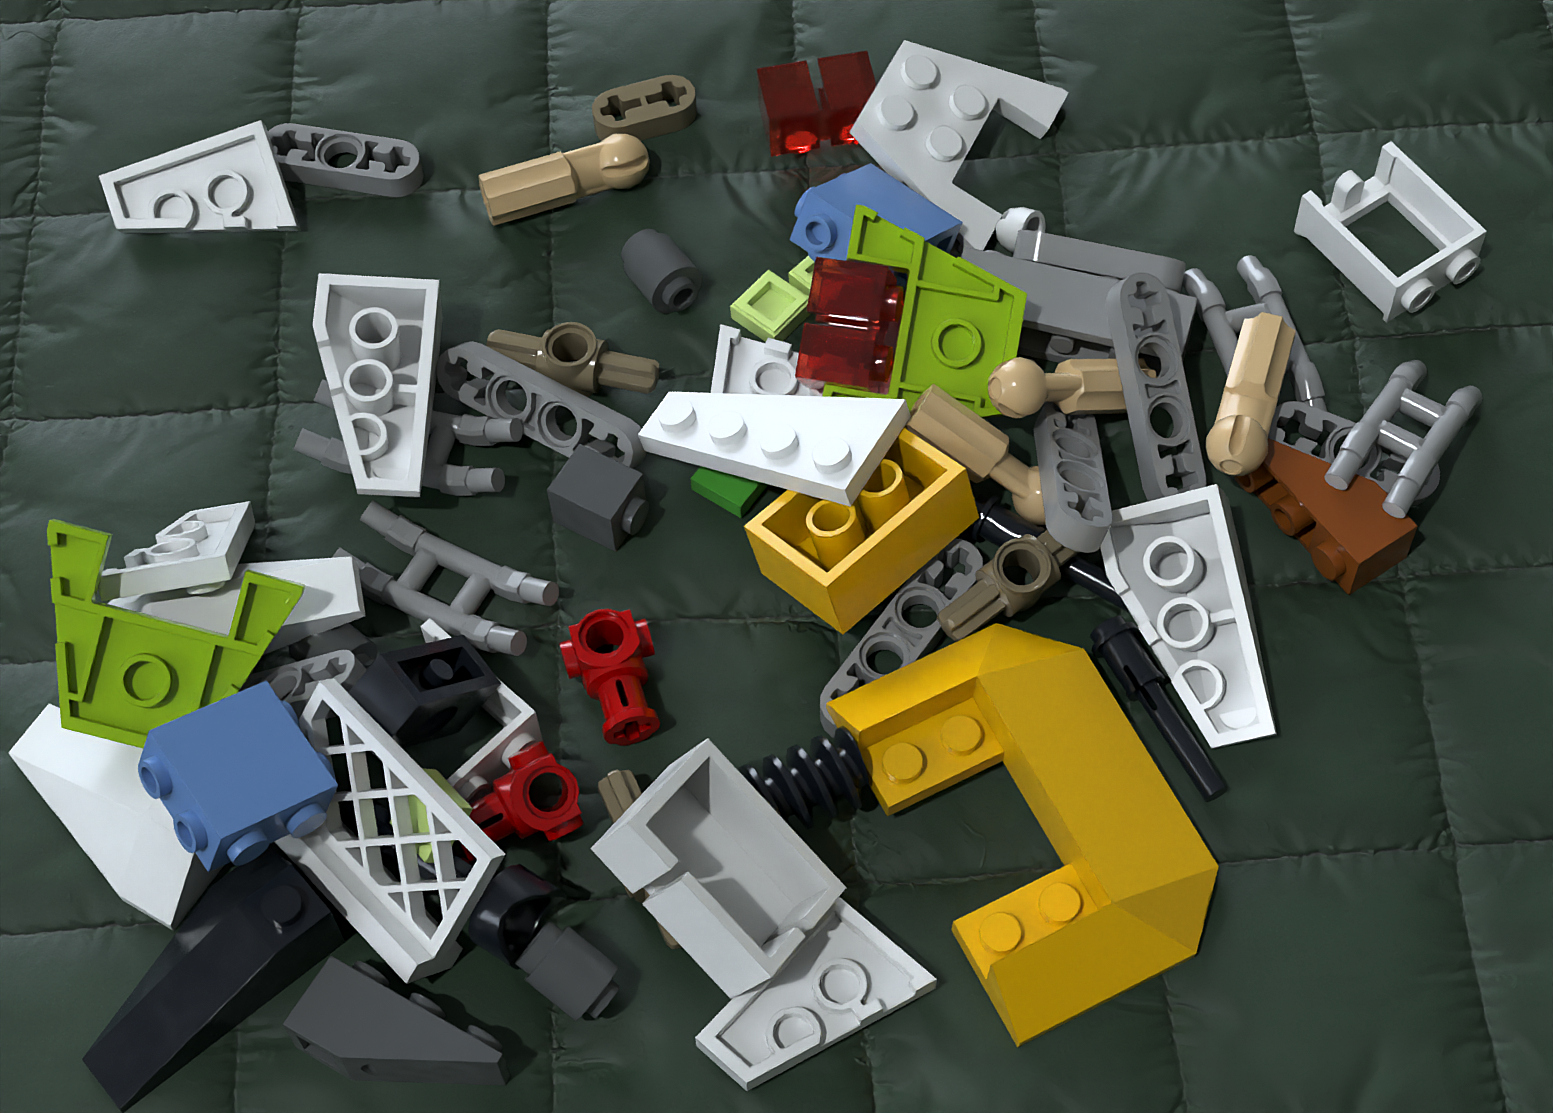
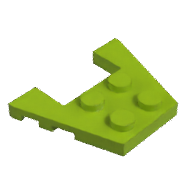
(952, 319)
(137, 670)

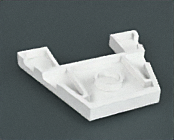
(929, 117)

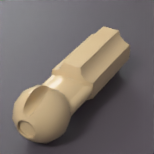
(563, 177)
(1076, 387)
(1250, 395)
(978, 448)

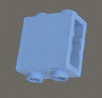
(828, 212)
(237, 776)

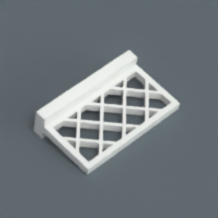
(351, 867)

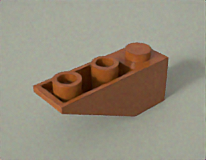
(1341, 529)

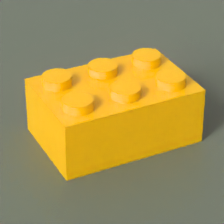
(853, 557)

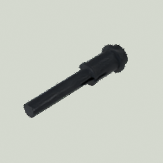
(1002, 525)
(1142, 681)

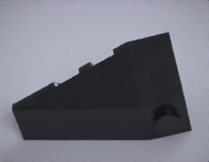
(225, 962)

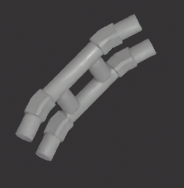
(1268, 299)
(443, 430)
(1420, 453)
(481, 574)

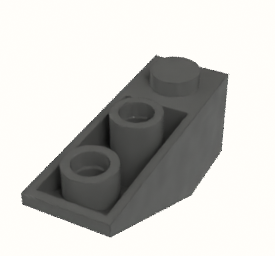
(377, 1035)

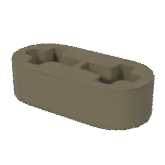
(645, 108)

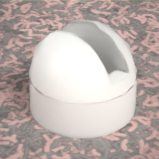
(1018, 219)

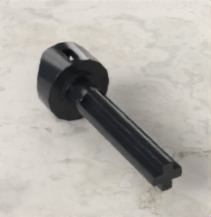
(507, 911)

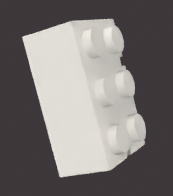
(719, 869)

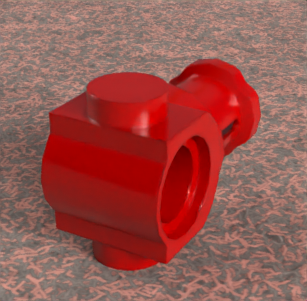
(614, 674)
(514, 805)

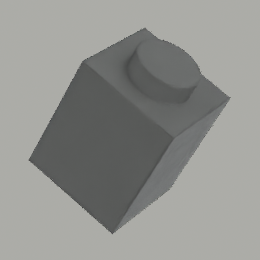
(598, 498)

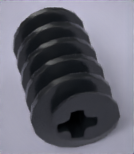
(812, 780)

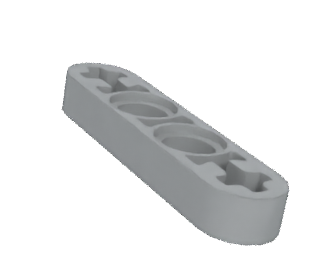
(1145, 393)
(542, 401)
(1072, 478)
(895, 634)

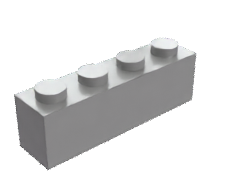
(1068, 311)

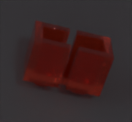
(791, 108)
(854, 298)

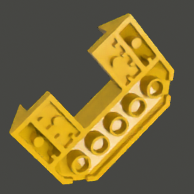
(1130, 855)

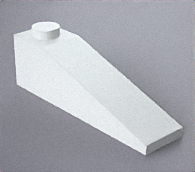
(380, 367)
(1190, 596)
(328, 600)
(112, 817)

